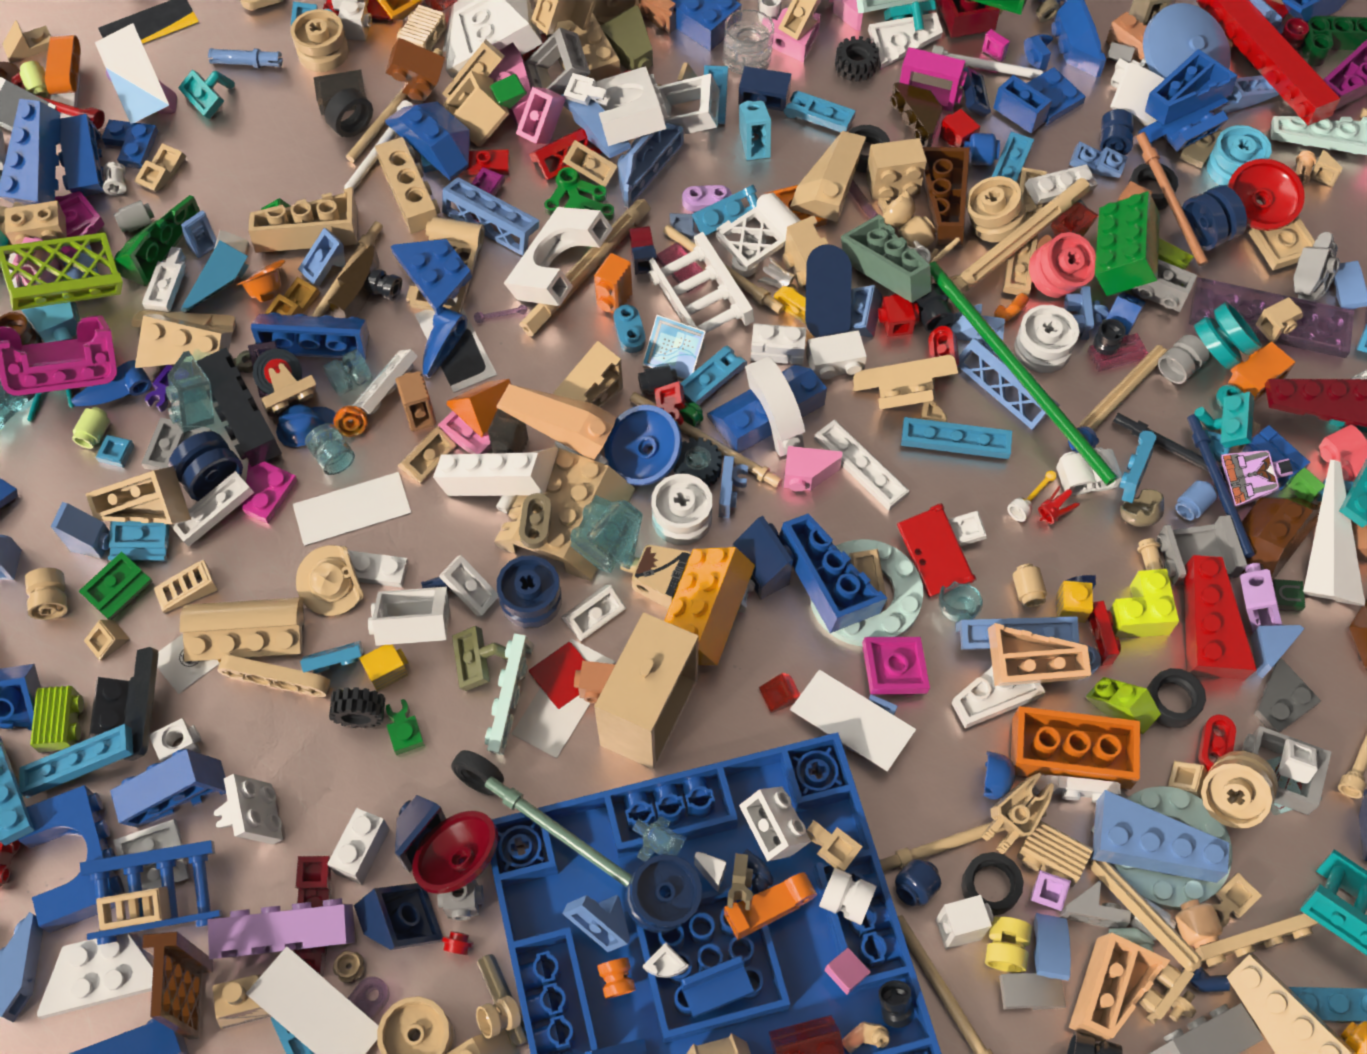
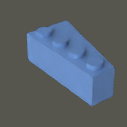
(1154, 842)

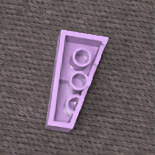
(278, 929)

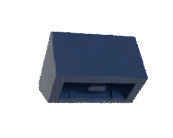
(769, 556)

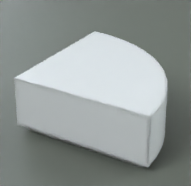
(665, 963)

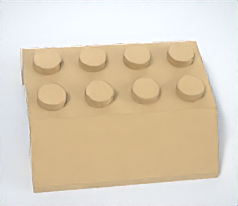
(570, 488)

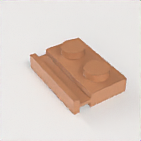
(660, 13)

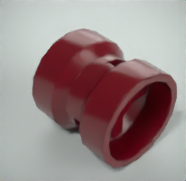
(1295, 31)

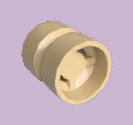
(46, 593)

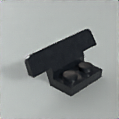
(128, 702)

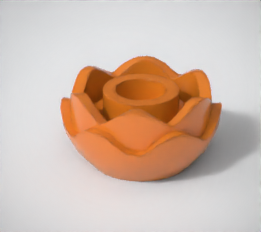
(354, 427)

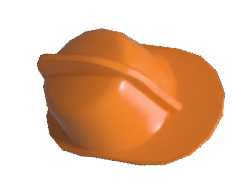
(264, 282)

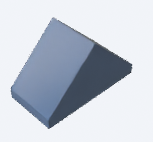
(1271, 643)

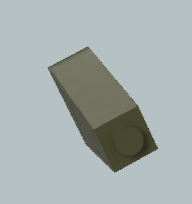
(630, 39)

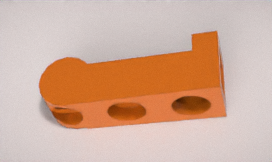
(770, 905)

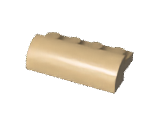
(242, 629)

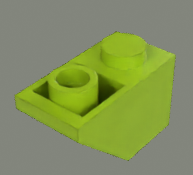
(1124, 701)

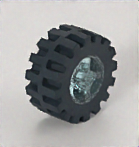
(699, 453)

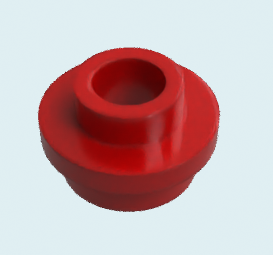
(457, 943)

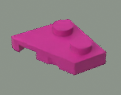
(270, 490)

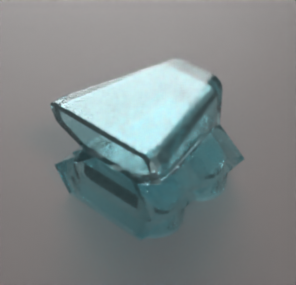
(608, 533)

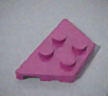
(80, 218)

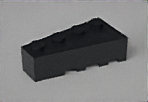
(239, 409)

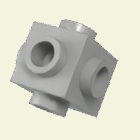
(464, 906)

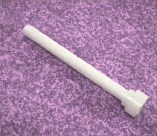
(991, 65)
(372, 156)

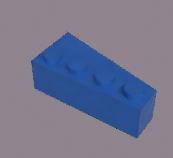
(831, 580)

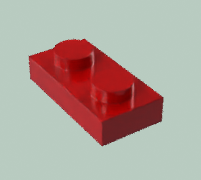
(1101, 628)

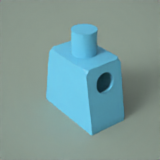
(755, 119)
(54, 321)

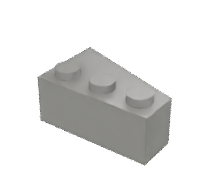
(1226, 1033)

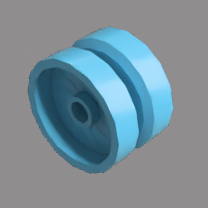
(1234, 148)

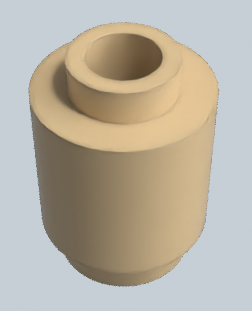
(1029, 585)

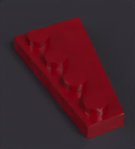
(1326, 398)

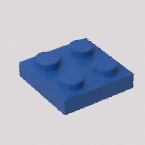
(1061, 92)

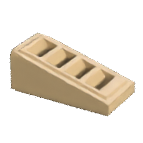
(191, 575)
(160, 903)

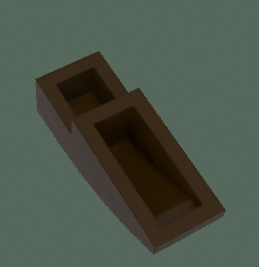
(353, 285)

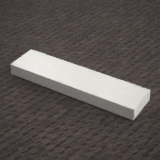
(862, 465)

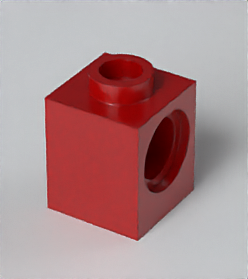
(958, 128)

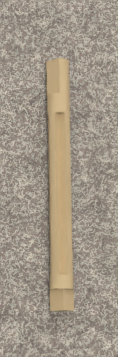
(1021, 235)
(588, 264)

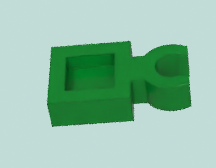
(404, 731)

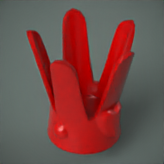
(1050, 510)

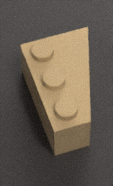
(800, 241)
(594, 377)

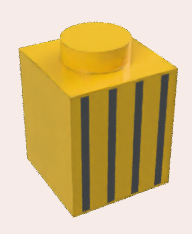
(1075, 600)
(384, 666)

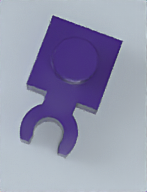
(159, 385)

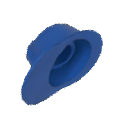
(299, 421)

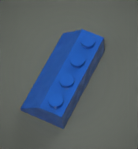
(312, 335)
(744, 420)

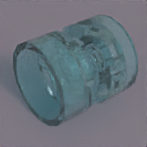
(338, 371)
(329, 449)

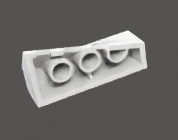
(496, 473)

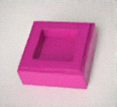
(995, 45)

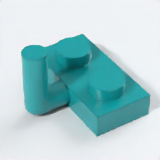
(913, 10)
(201, 91)
(1235, 422)

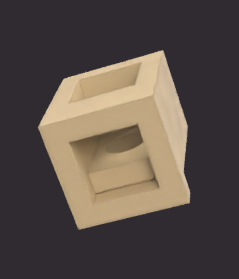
(1279, 319)

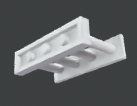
(714, 270)

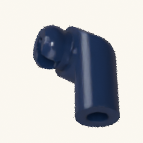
(763, 876)

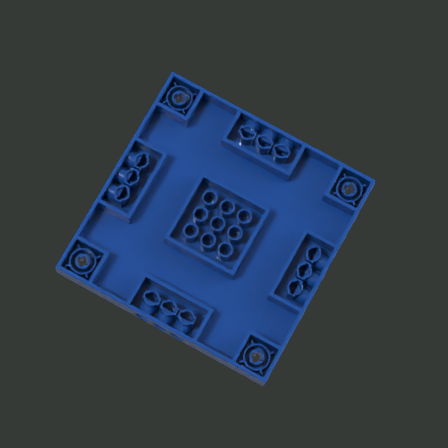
(784, 960)

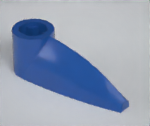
(446, 332)
(127, 381)

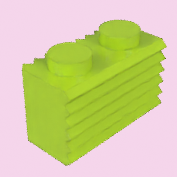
(56, 718)

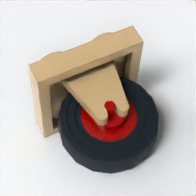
(280, 377)

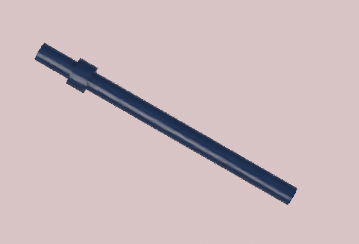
(1202, 441)

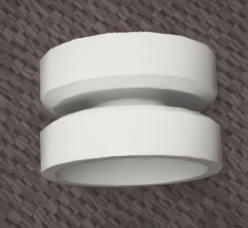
(1046, 338)
(681, 509)

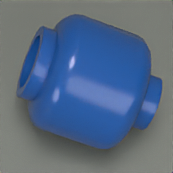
(983, 149)

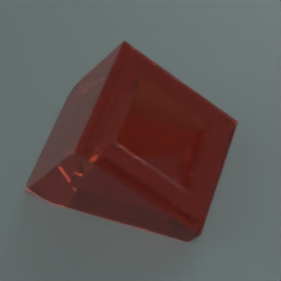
(779, 692)

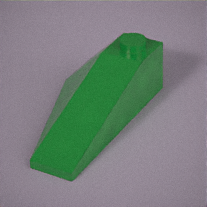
(143, 251)

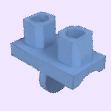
(1089, 312)

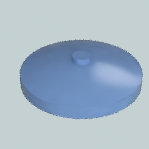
(1178, 33)

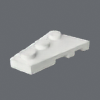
(897, 35)
(985, 700)

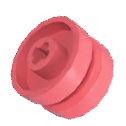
(1062, 265)

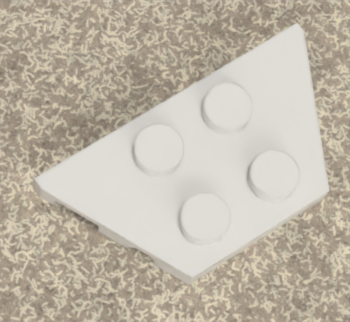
(96, 975)

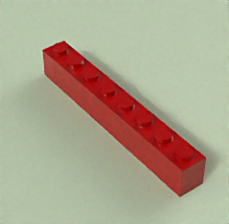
(1274, 58)

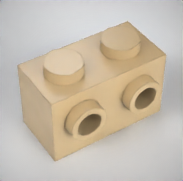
(35, 220)

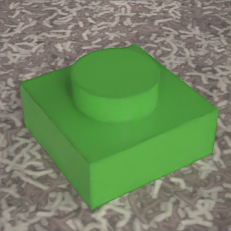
(1306, 485)

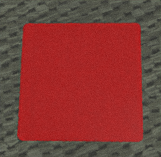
(557, 674)

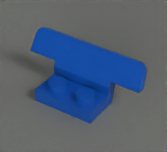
(1188, 128)

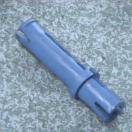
(243, 57)

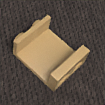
(549, 12)

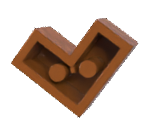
(416, 67)

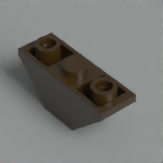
(918, 110)

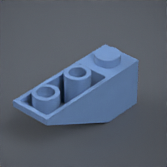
(19, 967)

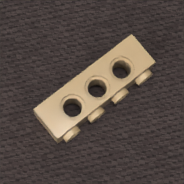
(407, 183)

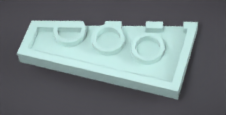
(1328, 134)

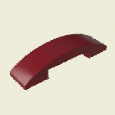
(313, 886)

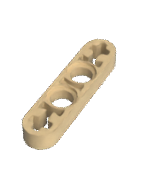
(274, 676)

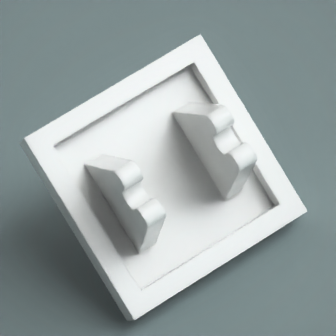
(250, 810)

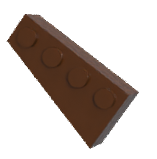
(946, 190)

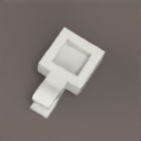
(582, 89)

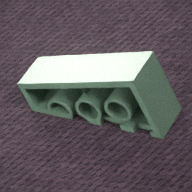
(887, 259)

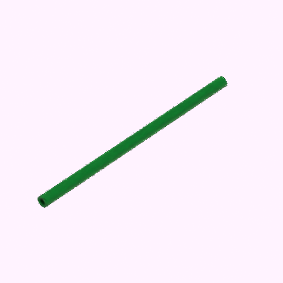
(1023, 375)

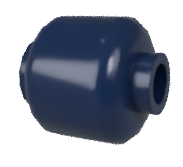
(917, 882)

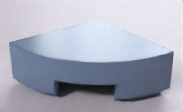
(683, 223)

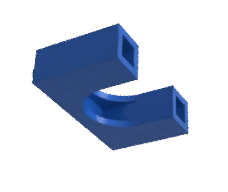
(62, 815)

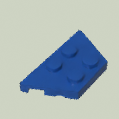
(433, 269)

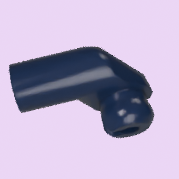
(1205, 983)

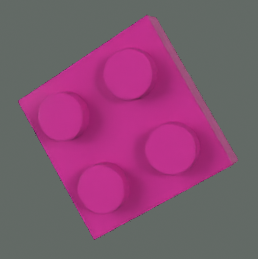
(895, 665)

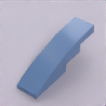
(1246, 93)
(589, 119)

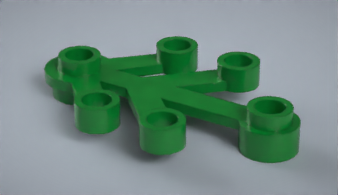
(569, 181)

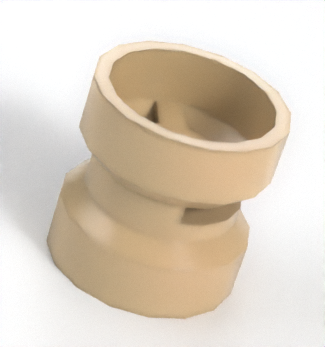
(498, 1016)

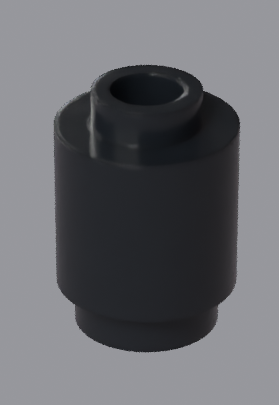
(655, 378)

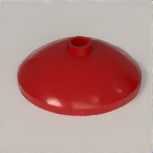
(1275, 187)

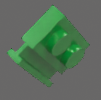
(115, 586)

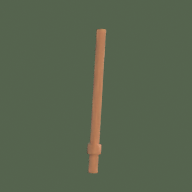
(1152, 158)

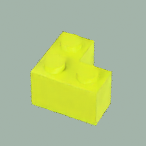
(1149, 611)

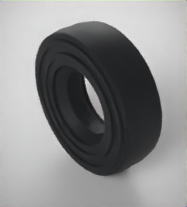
(475, 771)

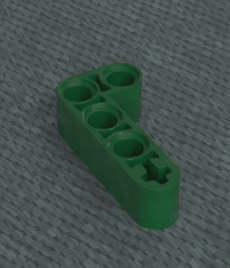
(1332, 33)

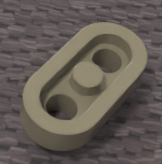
(533, 522)

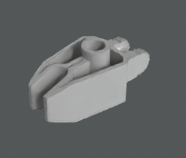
(1316, 268)

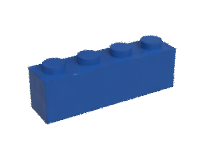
(18, 696)

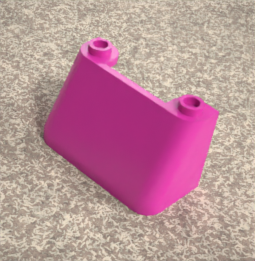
(58, 363)

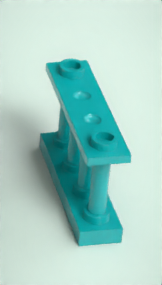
(1332, 911)

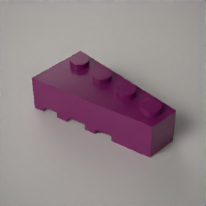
(1350, 77)

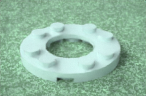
(906, 601)
(1165, 889)

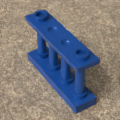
(165, 860)

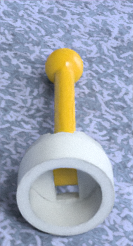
(1020, 507)

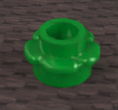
(692, 414)

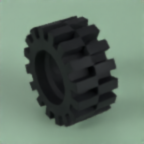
(856, 48)
(357, 707)

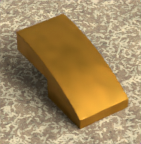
(296, 299)

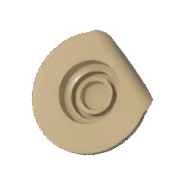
(328, 581)

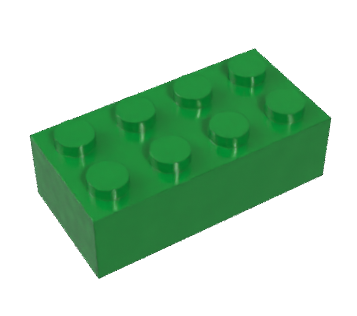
(1127, 244)

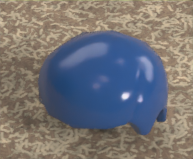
(999, 775)

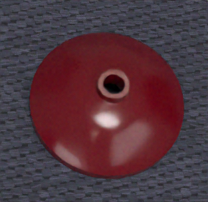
(455, 852)

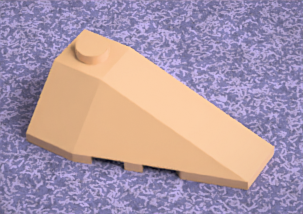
(566, 420)

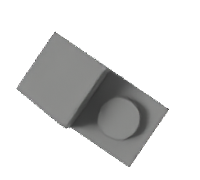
(1087, 910)

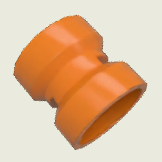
(616, 977)

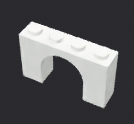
(634, 106)
(566, 228)

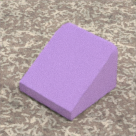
(1050, 890)

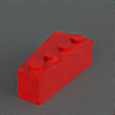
(1213, 623)

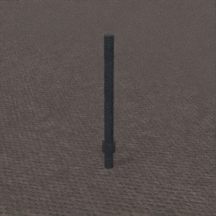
(1171, 446)

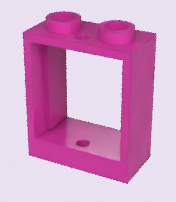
(936, 66)

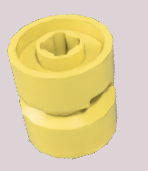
(1006, 955)

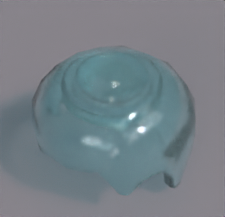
(960, 602)

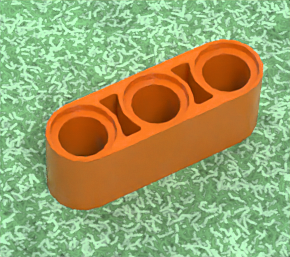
(62, 64)

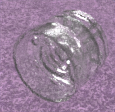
(748, 40)

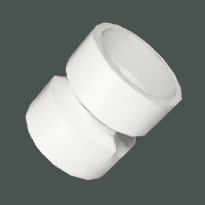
(847, 896)

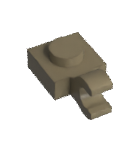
(741, 882)

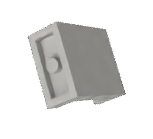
(1207, 540)

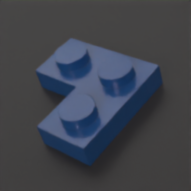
(134, 139)

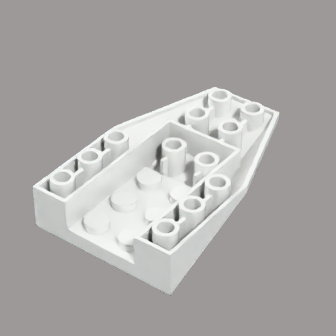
(493, 20)

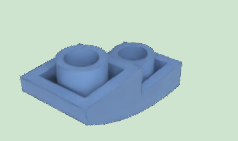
(1104, 163)
(1350, 286)
(1053, 947)

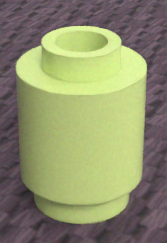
(34, 78)
(90, 427)

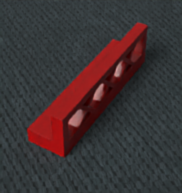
(552, 148)

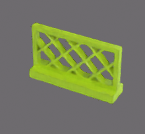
(60, 291)

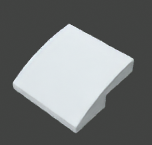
(1134, 92)
(152, 838)

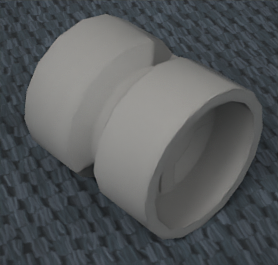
(1183, 359)

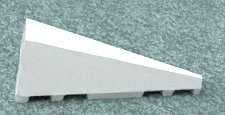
(1333, 559)

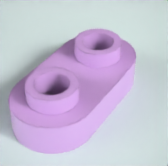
(704, 196)

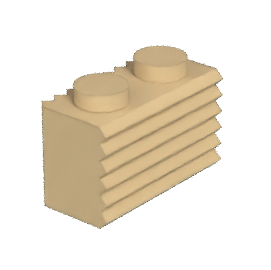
(423, 27)
(1055, 853)

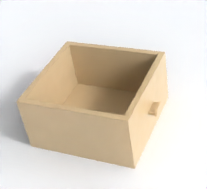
(647, 690)

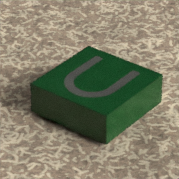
(1289, 594)

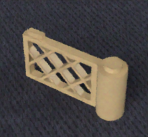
(463, 238)

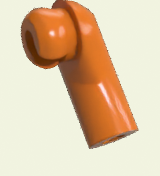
(1013, 309)

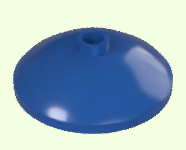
(633, 435)

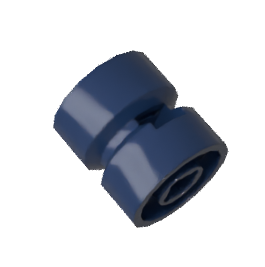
(1117, 131)

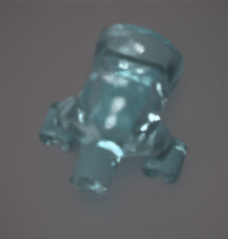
(658, 839)

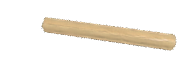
(1123, 389)
(1147, 915)

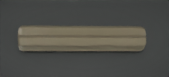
(498, 988)

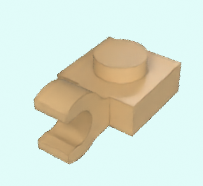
(837, 848)

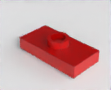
(490, 159)

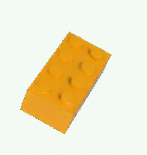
(710, 598)

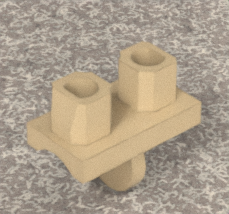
(1159, 1004)

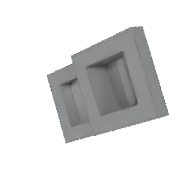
(1031, 991)

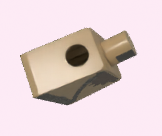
(658, 573)
(233, 1005)

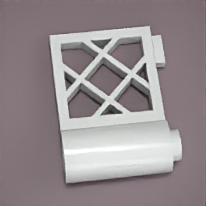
(772, 215)

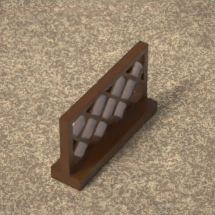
(176, 981)

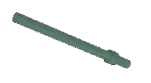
(514, 799)

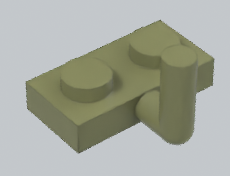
(472, 657)

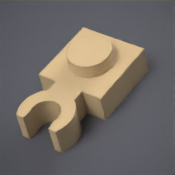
(1236, 897)

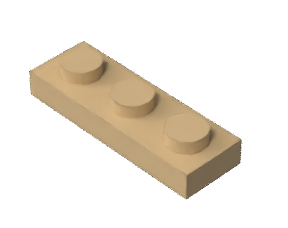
(482, 62)

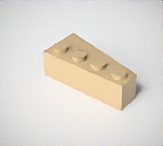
(303, 222)
(1281, 1014)

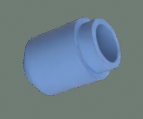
(1196, 500)

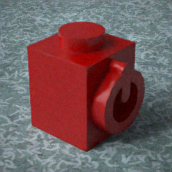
(898, 315)

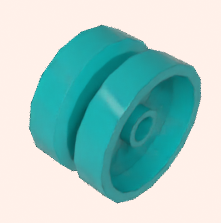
(1227, 336)

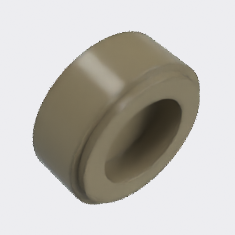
(1047, 10)

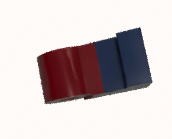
(642, 248)

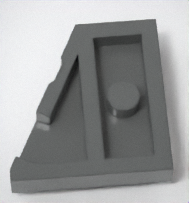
(1284, 698)

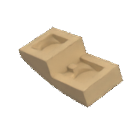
(161, 169)

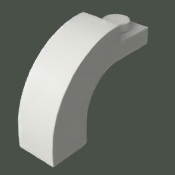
(778, 402)

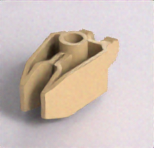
(1018, 812)

